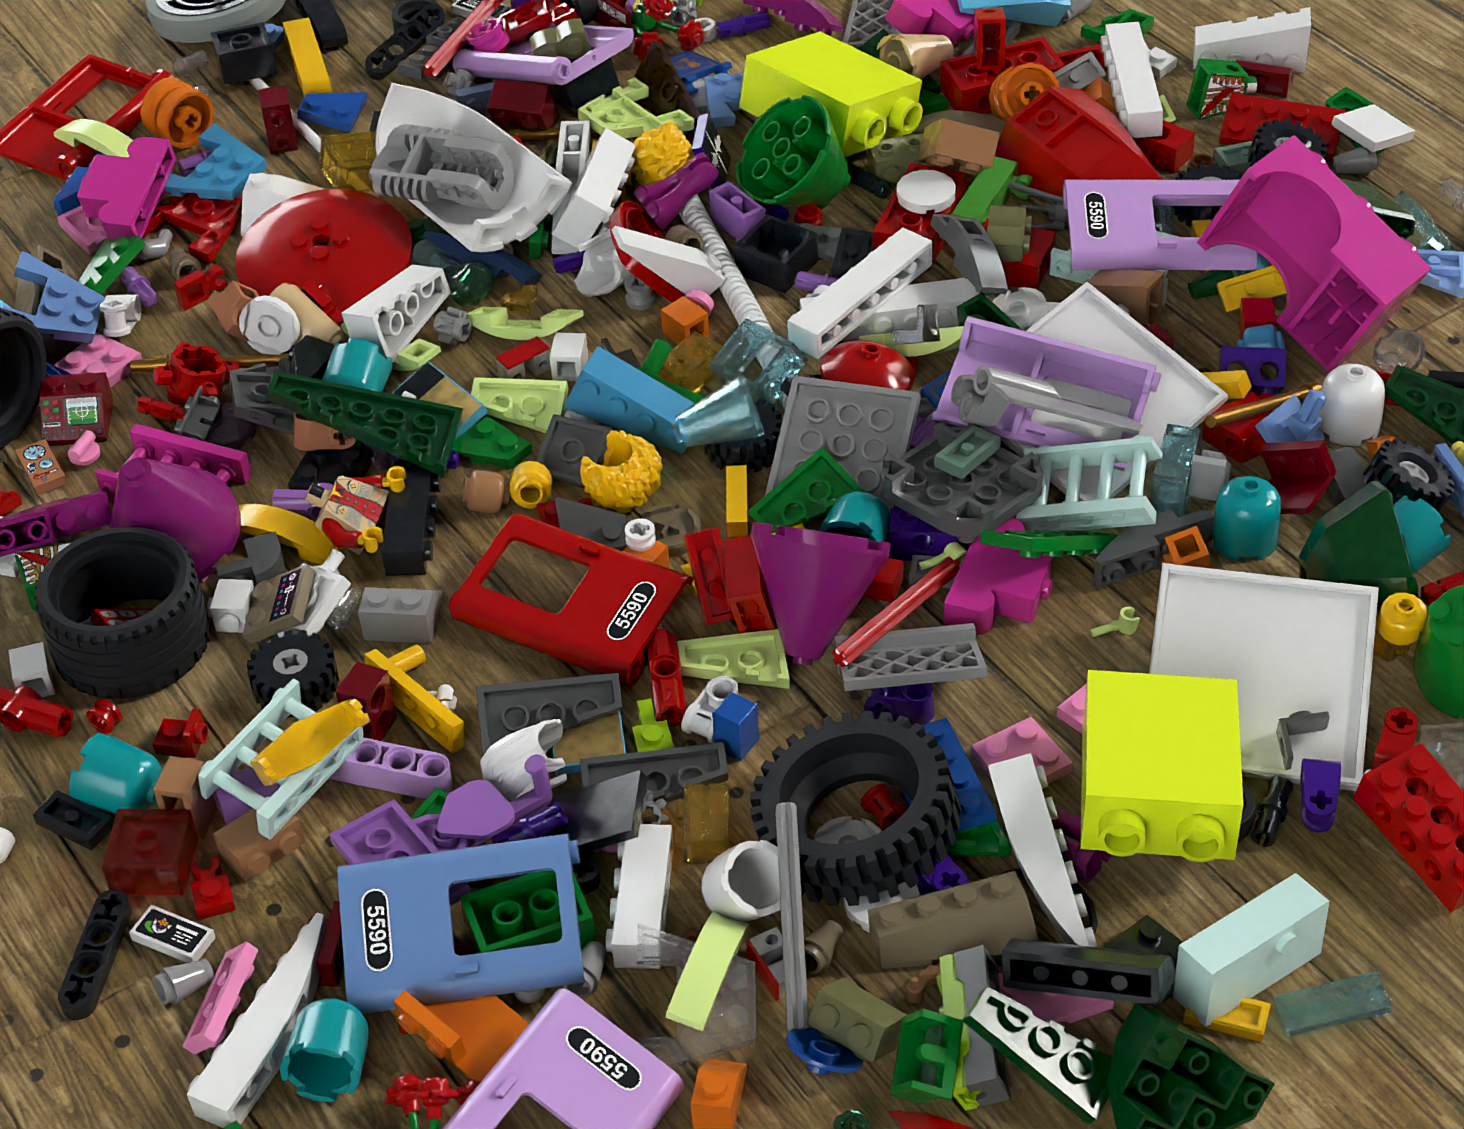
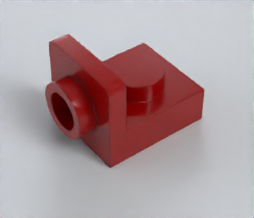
(181, 736)

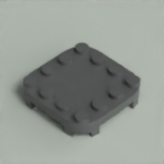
(966, 505)

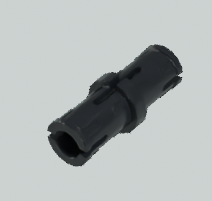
(1272, 811)

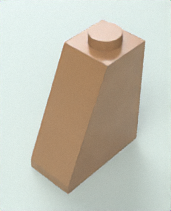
(1135, 289)

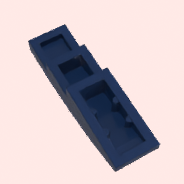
(498, 262)

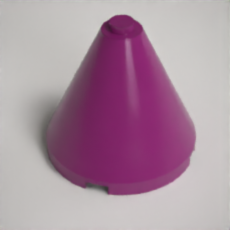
(180, 503)
(814, 582)

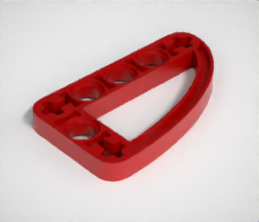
(642, 223)

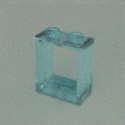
(742, 349)
(1173, 471)

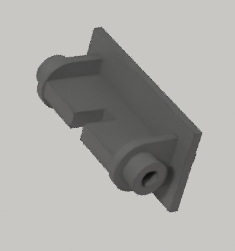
(198, 410)

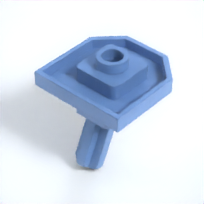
(1294, 420)

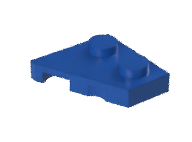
(333, 109)

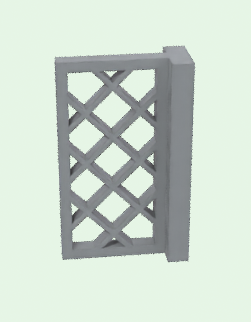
(857, 18)
(912, 654)

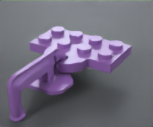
(466, 820)

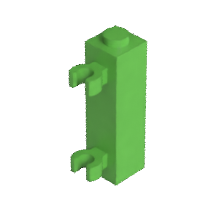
(991, 189)

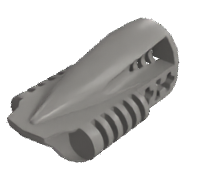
(434, 164)

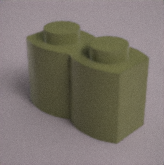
(566, 40)
(1007, 231)

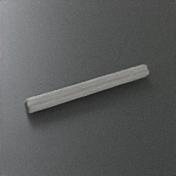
(791, 916)

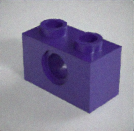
(914, 536)

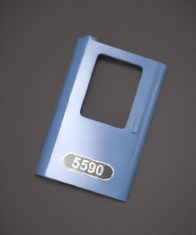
(402, 932)

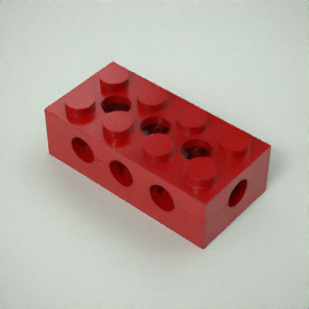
(970, 88)
(898, 217)
(1421, 817)

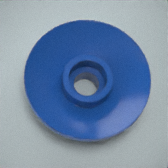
(822, 1054)

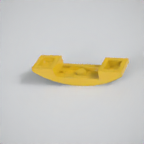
(290, 529)

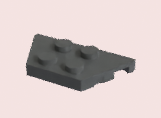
(249, 400)

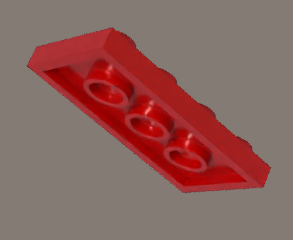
(1249, 111)

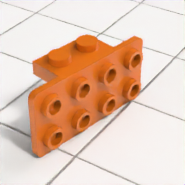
(465, 1031)

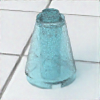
(720, 417)

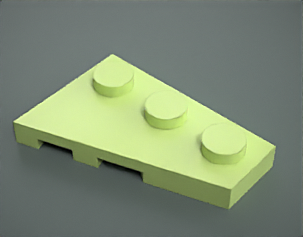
(522, 400)
(745, 657)

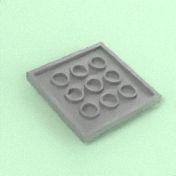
(850, 422)

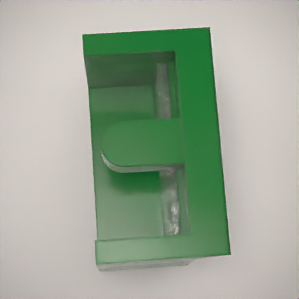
(926, 1057)

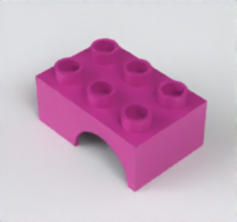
(1333, 252)

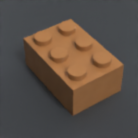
(958, 147)

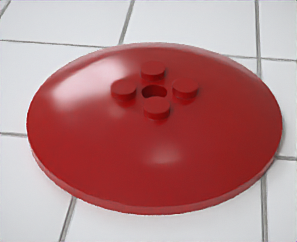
(363, 251)

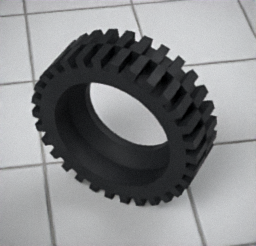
(851, 754)

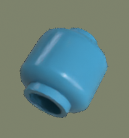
(1262, 337)

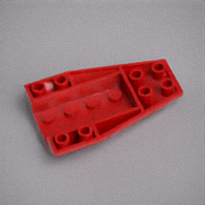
(1070, 138)

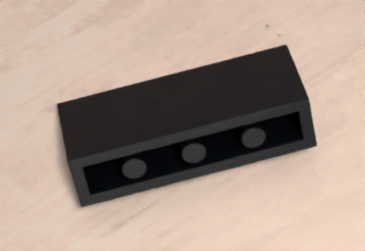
(1087, 971)

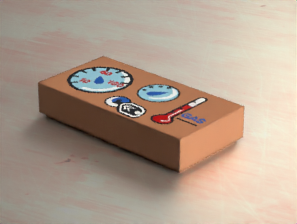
(41, 467)

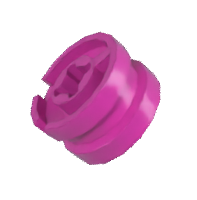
(488, 36)

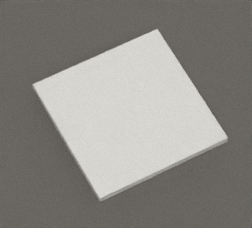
(1098, 323)
(1289, 649)

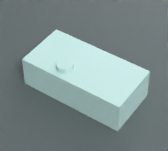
(1250, 949)

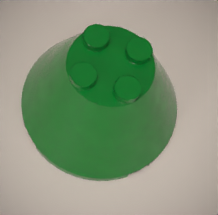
(793, 156)
(1440, 654)

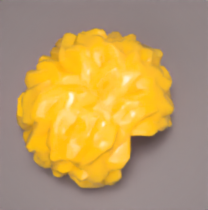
(660, 153)
(627, 475)

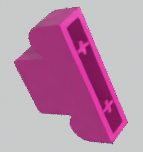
(933, 17)
(127, 188)
(997, 583)

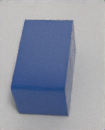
(736, 725)

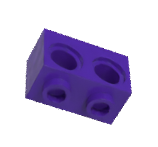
(1251, 360)

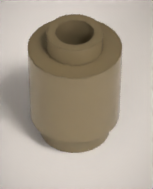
(685, 236)

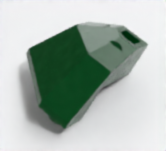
(1391, 213)
(1360, 545)
(1178, 1078)

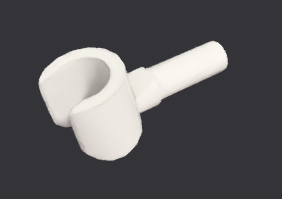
(445, 696)

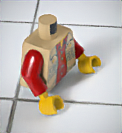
(353, 508)

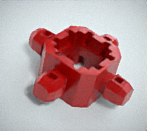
(185, 363)

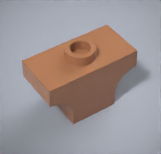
(229, 306)

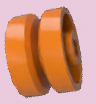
(1009, 87)
(176, 112)

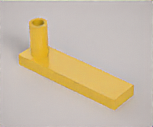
(1256, 284)
(415, 700)

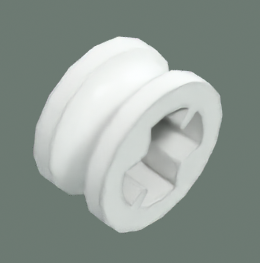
(708, 27)
(645, 529)

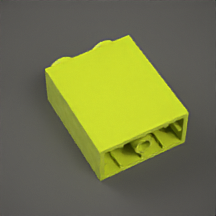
(860, 92)
(1161, 766)

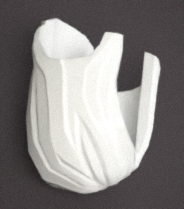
(601, 266)
(506, 758)

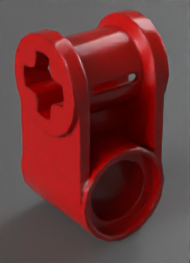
(1397, 735)

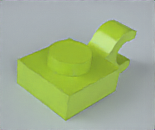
(650, 734)

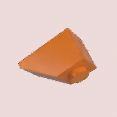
(718, 1094)

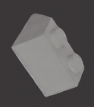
(399, 614)

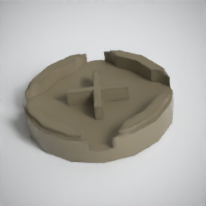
(672, 524)

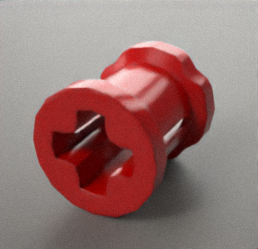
(883, 807)

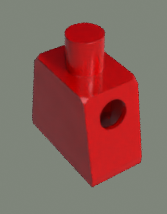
(989, 33)
(1238, 438)

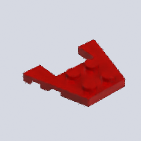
(534, 16)
(207, 217)

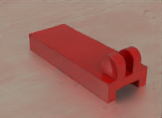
(708, 570)

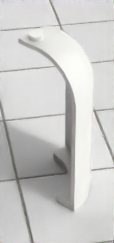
(536, 185)

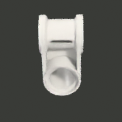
(120, 314)
(699, 714)

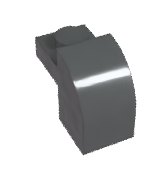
(262, 561)

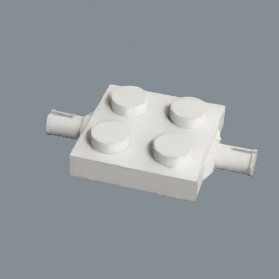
(325, 594)

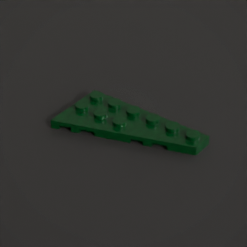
(1429, 400)
(394, 423)

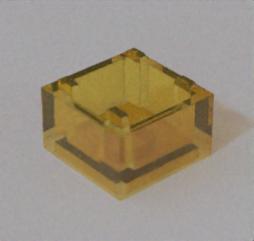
(348, 159)

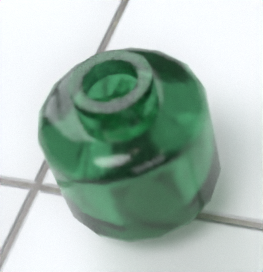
(470, 283)

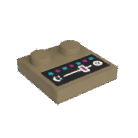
(278, 604)

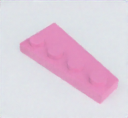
(87, 230)

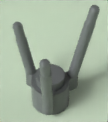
(1055, 210)

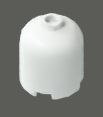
(1353, 404)
(743, 881)

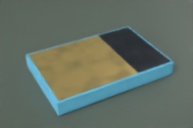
(434, 386)
(590, 740)

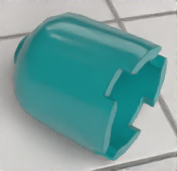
(358, 365)
(858, 516)
(1246, 518)
(1421, 531)
(115, 775)
(326, 1050)

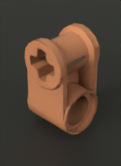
(314, 436)

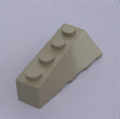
(29, 297)
(951, 921)

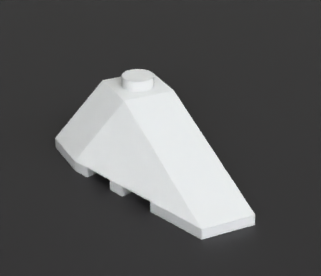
(264, 192)
(674, 262)

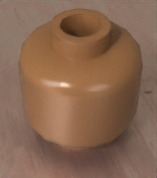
(484, 491)

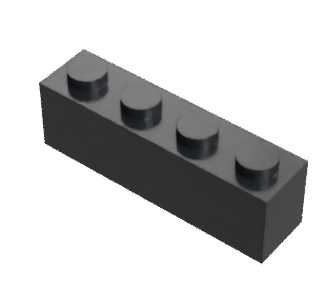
(411, 522)

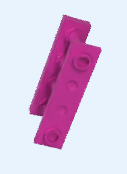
(180, 450)

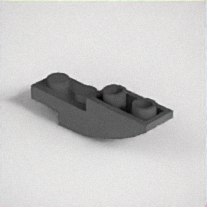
(414, 63)
(974, 252)
(1141, 545)

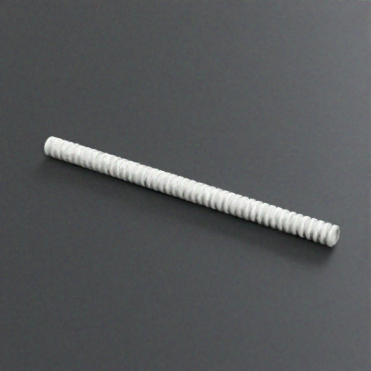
(735, 288)

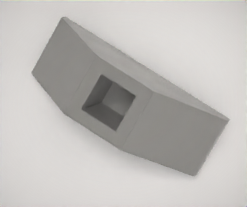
(1208, 475)

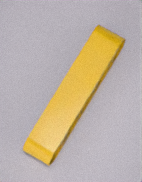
(306, 57)

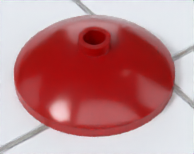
(867, 364)

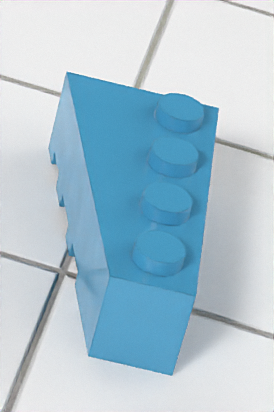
(627, 400)

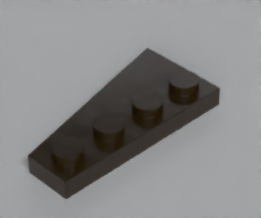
(665, 86)

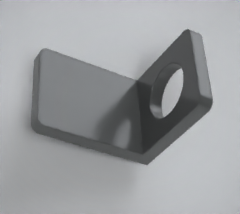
(1298, 723)

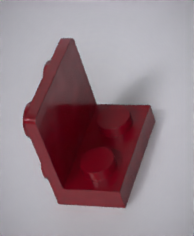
(1299, 473)

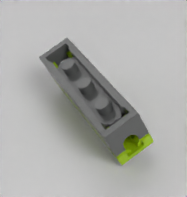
(981, 1068)

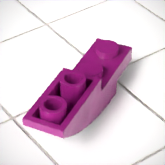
(800, 13)
(52, 521)

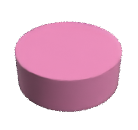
(702, 299)

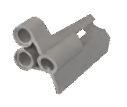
(987, 393)

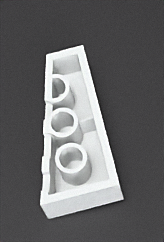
(1267, 41)
(596, 189)
(397, 309)

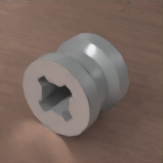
(638, 295)

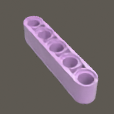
(396, 769)

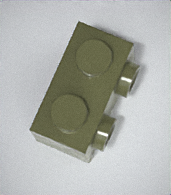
(893, 156)
(856, 1020)

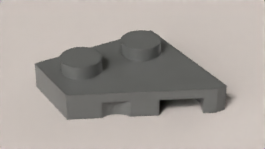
(592, 523)

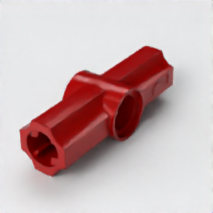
(666, 677)
(27, 709)

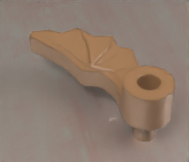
(918, 985)

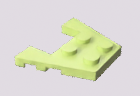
(626, 117)

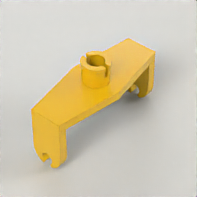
(308, 741)

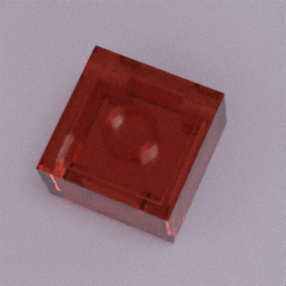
(150, 851)

